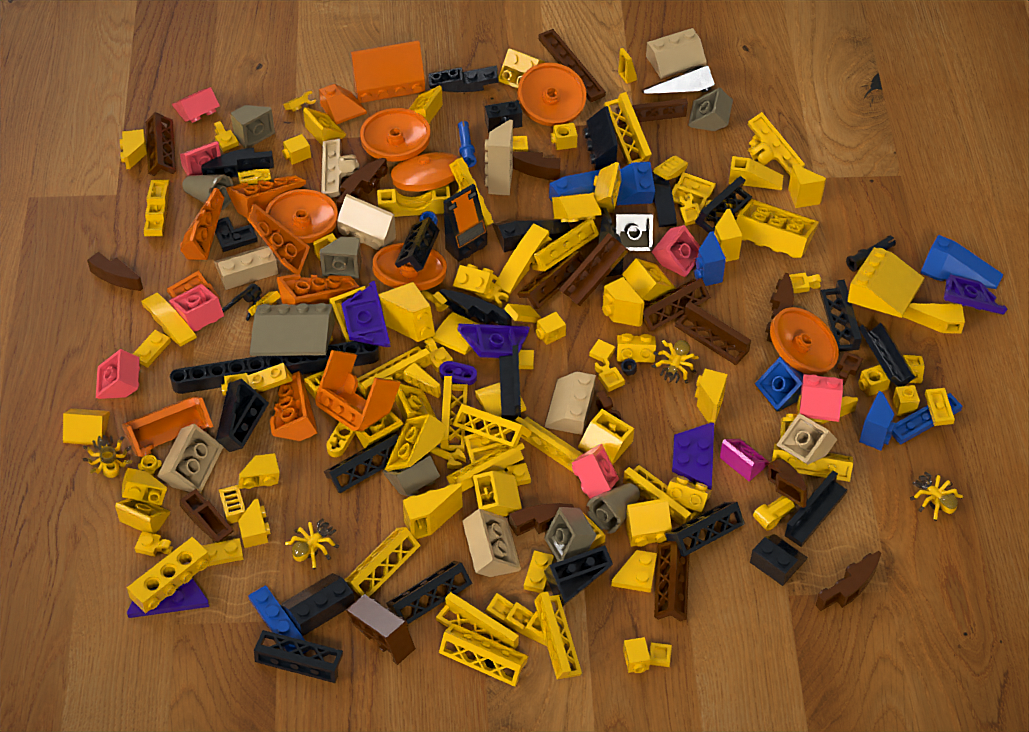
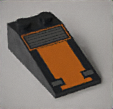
(464, 224)

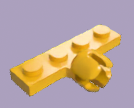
(772, 145)
(464, 179)

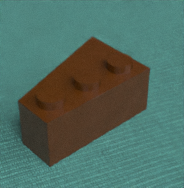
(383, 626)

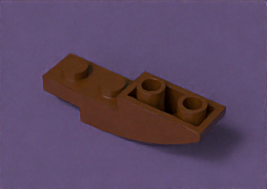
(363, 180)
(781, 299)
(854, 582)

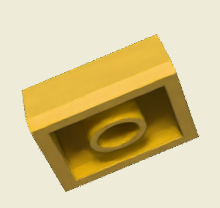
(428, 103)
(321, 126)
(805, 187)
(412, 402)
(84, 425)
(379, 430)
(141, 515)

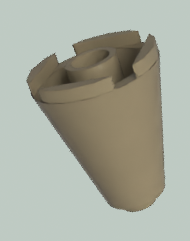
(202, 185)
(610, 508)

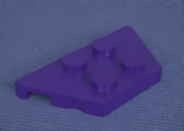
(971, 294)
(365, 317)
(493, 340)
(694, 454)
(185, 597)

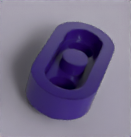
(458, 372)

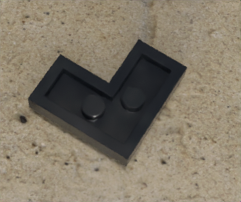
(233, 238)

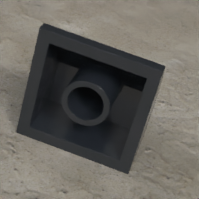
(777, 558)

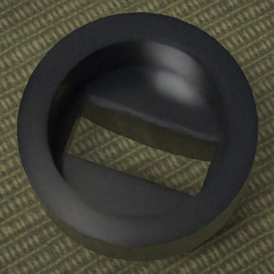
(626, 363)

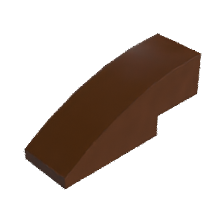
(535, 165)
(114, 272)
(788, 481)
(205, 516)
(535, 517)

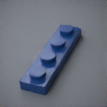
(919, 422)
(274, 615)

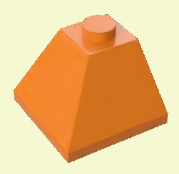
(340, 104)

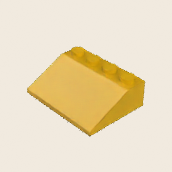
(776, 228)
(885, 283)

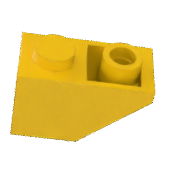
(133, 147)
(260, 472)
(142, 487)
(252, 525)

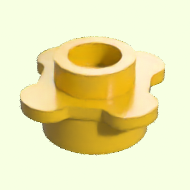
(149, 460)

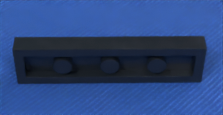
(719, 203)
(418, 244)
(847, 314)
(888, 354)
(510, 385)
(359, 458)
(817, 509)
(701, 522)
(423, 587)
(295, 660)

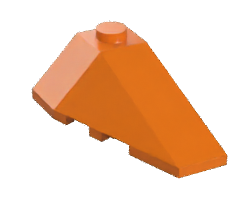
(245, 196)
(200, 234)
(283, 243)
(313, 290)
(293, 412)

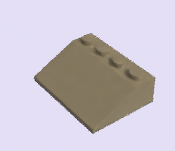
(292, 329)

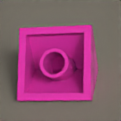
(742, 458)

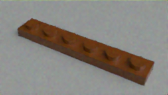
(566, 57)

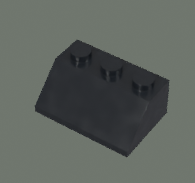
(601, 139)
(319, 603)

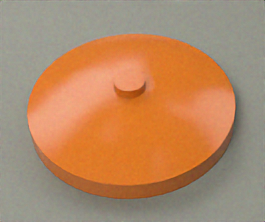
(551, 94)
(395, 134)
(424, 172)
(305, 213)
(388, 273)
(804, 341)

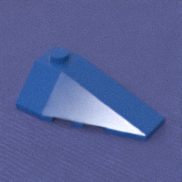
(573, 184)
(951, 258)

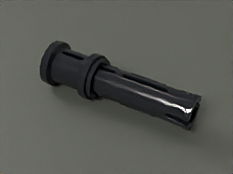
(857, 260)

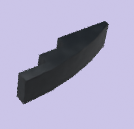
(471, 306)

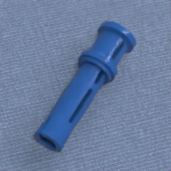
(467, 149)

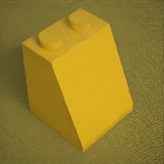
(407, 312)

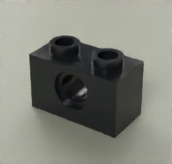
(502, 112)

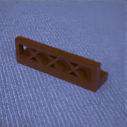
(658, 110)
(155, 144)
(592, 271)
(551, 280)
(674, 296)
(717, 331)
(678, 582)

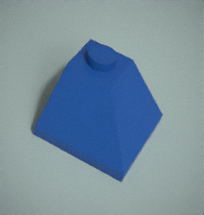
(781, 384)

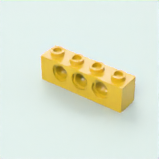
(173, 564)

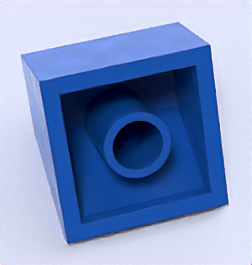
(636, 184)
(710, 261)
(878, 424)

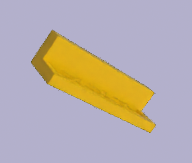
(633, 126)
(565, 245)
(394, 368)
(447, 413)
(490, 421)
(549, 443)
(493, 461)
(822, 468)
(650, 492)
(379, 555)
(478, 619)
(554, 638)
(483, 649)

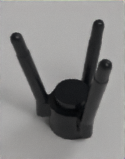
(250, 294)

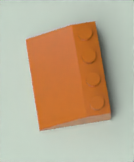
(388, 71)

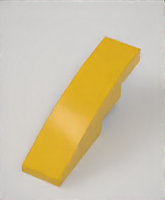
(156, 208)
(521, 258)
(169, 319)
(517, 618)

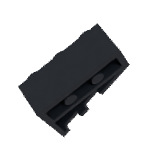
(239, 415)
(576, 573)

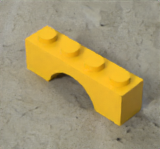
(409, 206)

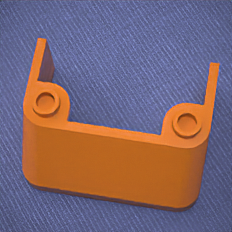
(338, 396)
(165, 424)

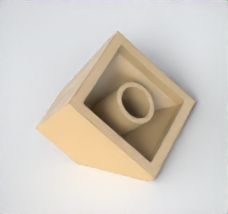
(807, 440)

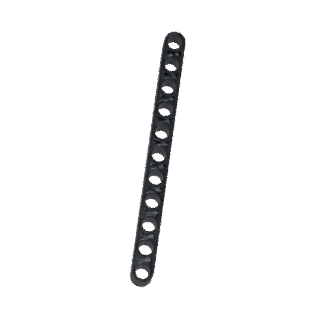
(212, 375)

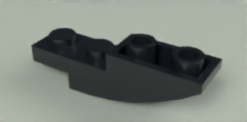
(469, 81)
(239, 160)

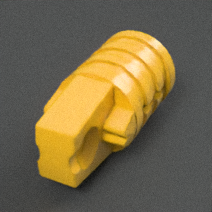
(253, 176)

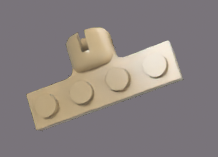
(335, 167)

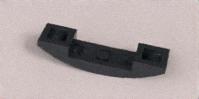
(664, 202)

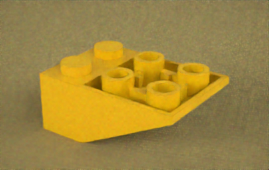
(431, 510)

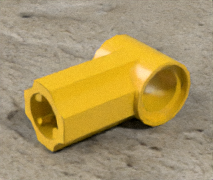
(770, 515)

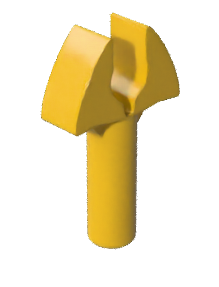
(437, 298)
(451, 457)

